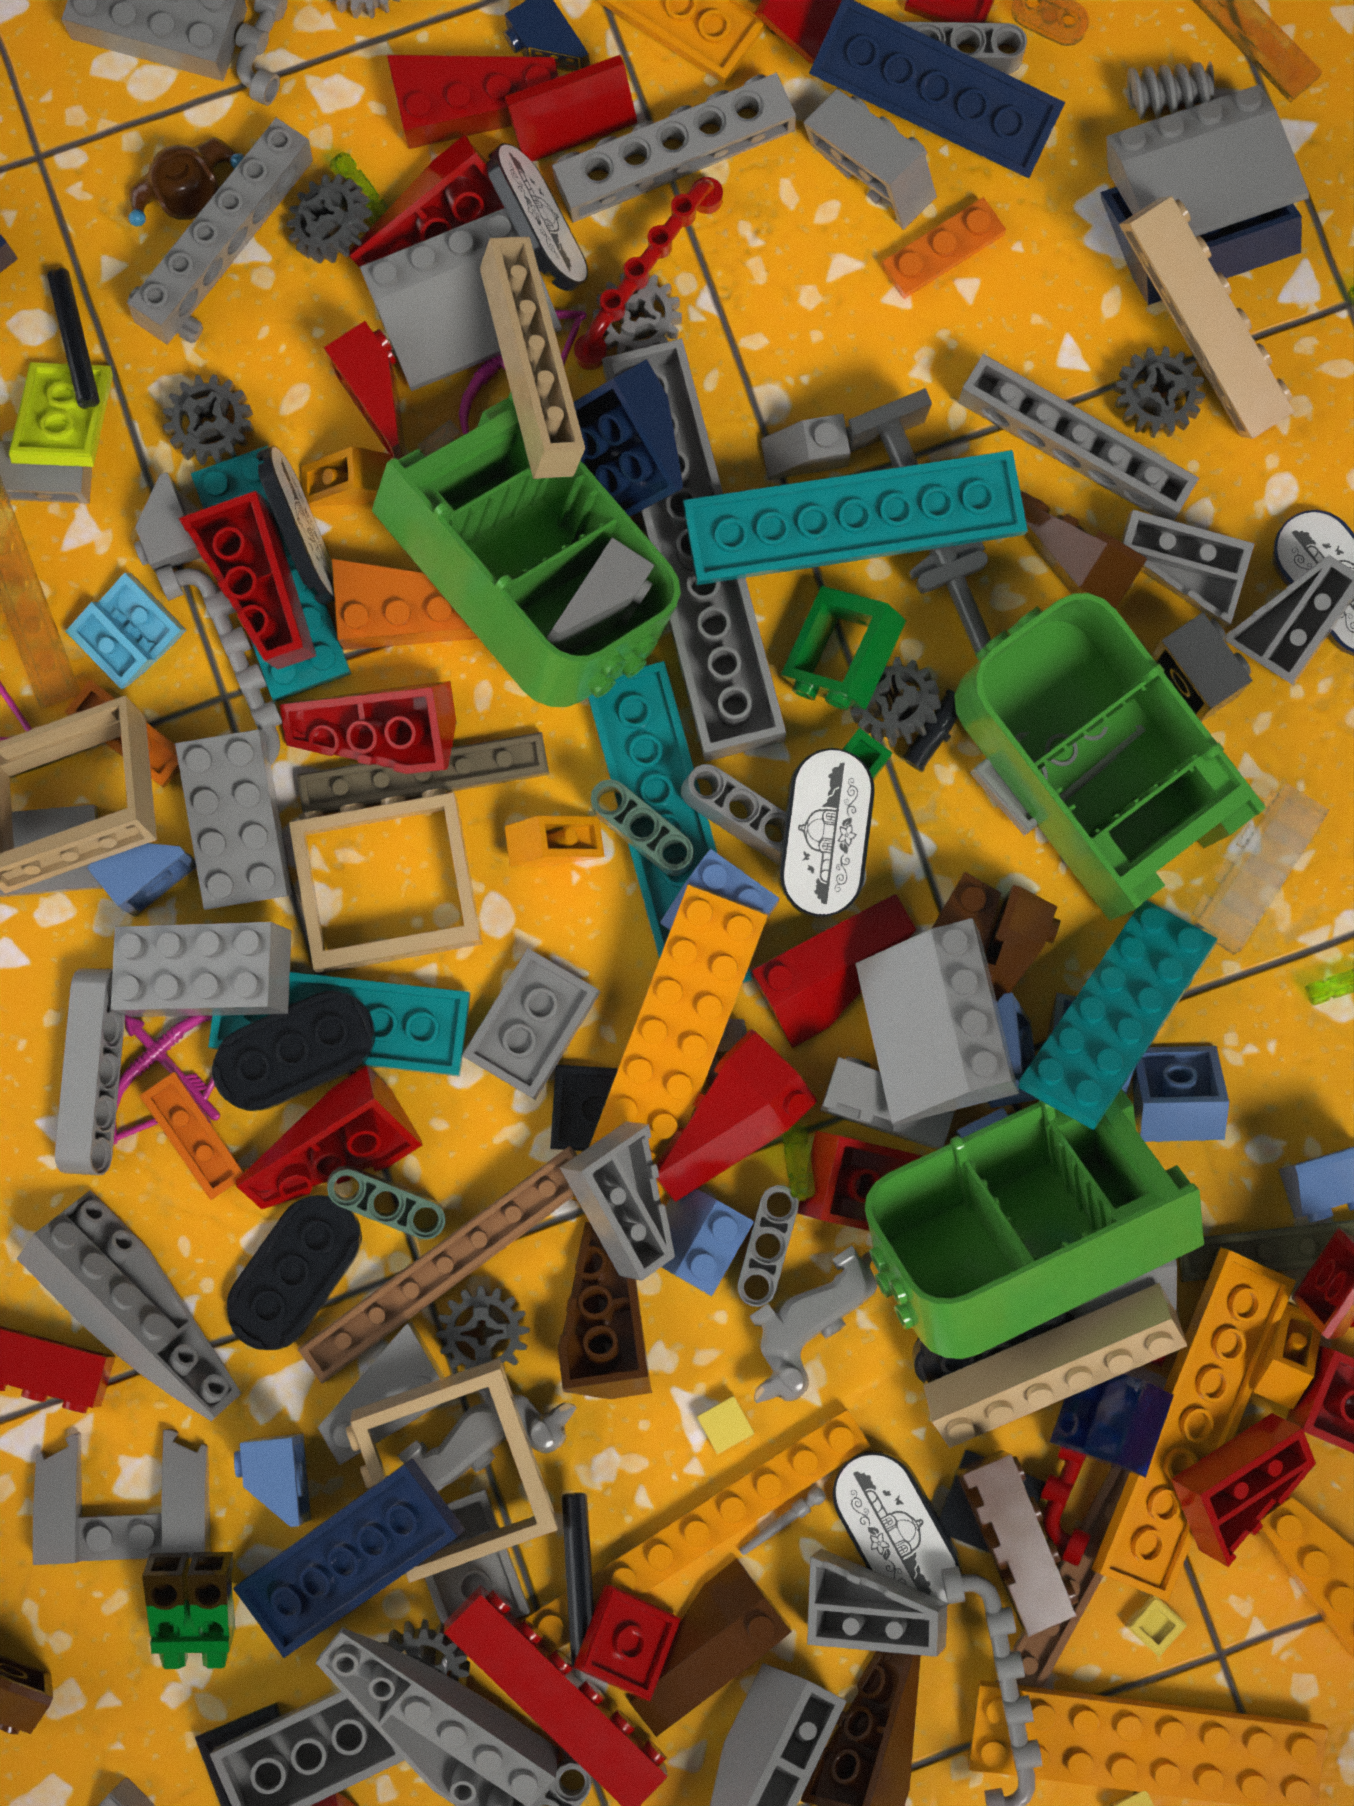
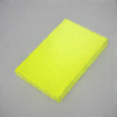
(50, 422)

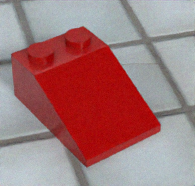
(365, 370)
(845, 1174)
(1328, 1288)
(1328, 1401)

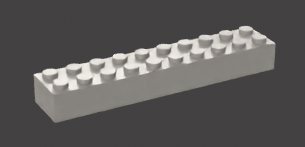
(715, 621)

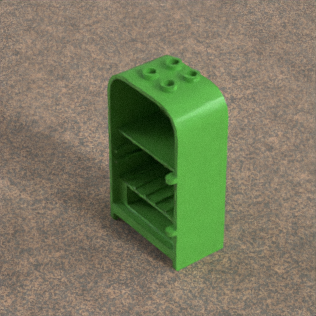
(517, 552)
(1161, 793)
(1024, 1225)

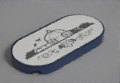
(1303, 544)

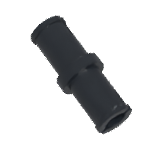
(925, 746)

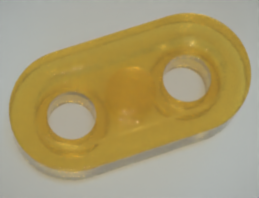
(1048, 22)

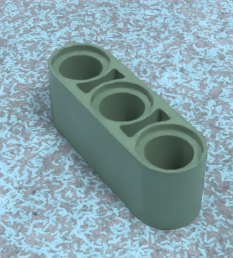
(633, 809)
(401, 1217)

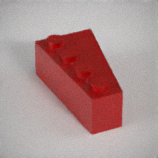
(460, 94)
(252, 570)

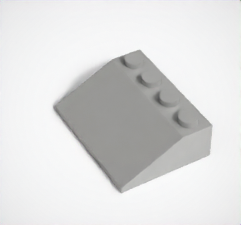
(1216, 158)
(437, 301)
(936, 1023)

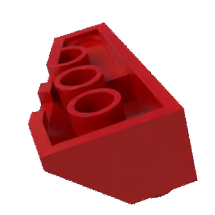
(443, 197)
(389, 727)
(820, 977)
(742, 1111)
(350, 1125)

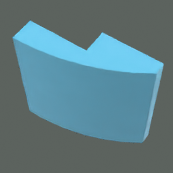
(126, 630)

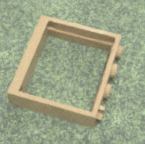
(95, 838)
(396, 948)
(440, 1391)

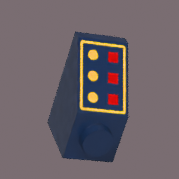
(542, 31)

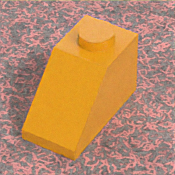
(344, 477)
(553, 840)
(1290, 1359)

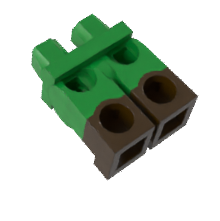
(190, 1607)

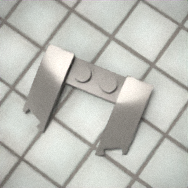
(67, 1537)

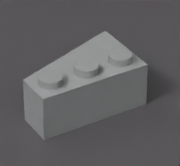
(873, 153)
(1191, 562)
(1297, 620)
(859, 1097)
(622, 1200)
(399, 1368)
(870, 1611)

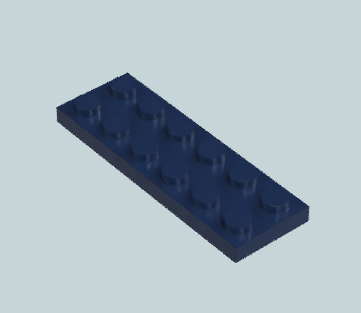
(936, 87)
(349, 1558)

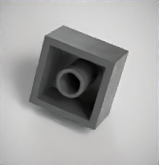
(1203, 666)

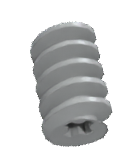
(1169, 89)

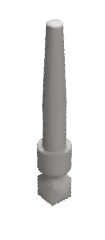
(799, 1509)

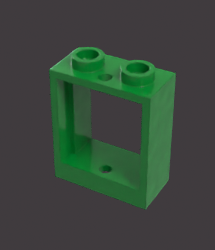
(869, 661)

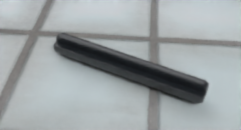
(73, 338)
(577, 1568)

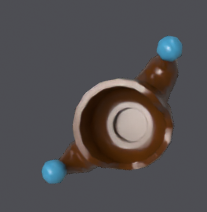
(181, 180)

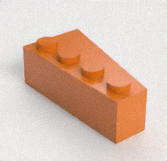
(391, 608)

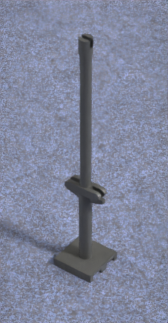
(943, 565)

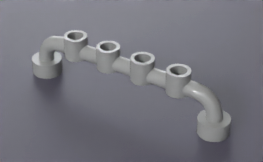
(253, 41)
(234, 643)
(1008, 1669)

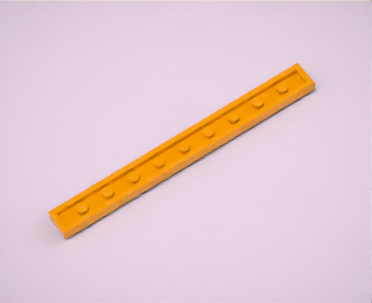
(714, 1520)

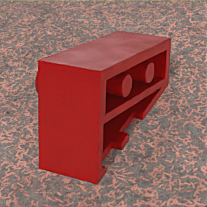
(1240, 1483)

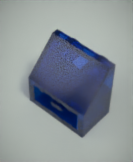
(1114, 1423)

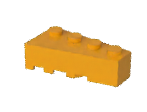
(1317, 1562)

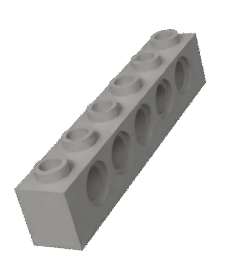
(699, 150)
(221, 231)
(1077, 439)

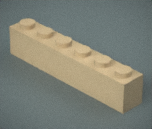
(1207, 316)
(532, 358)
(1054, 1365)

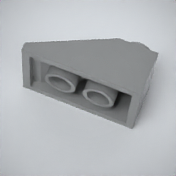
(606, 596)

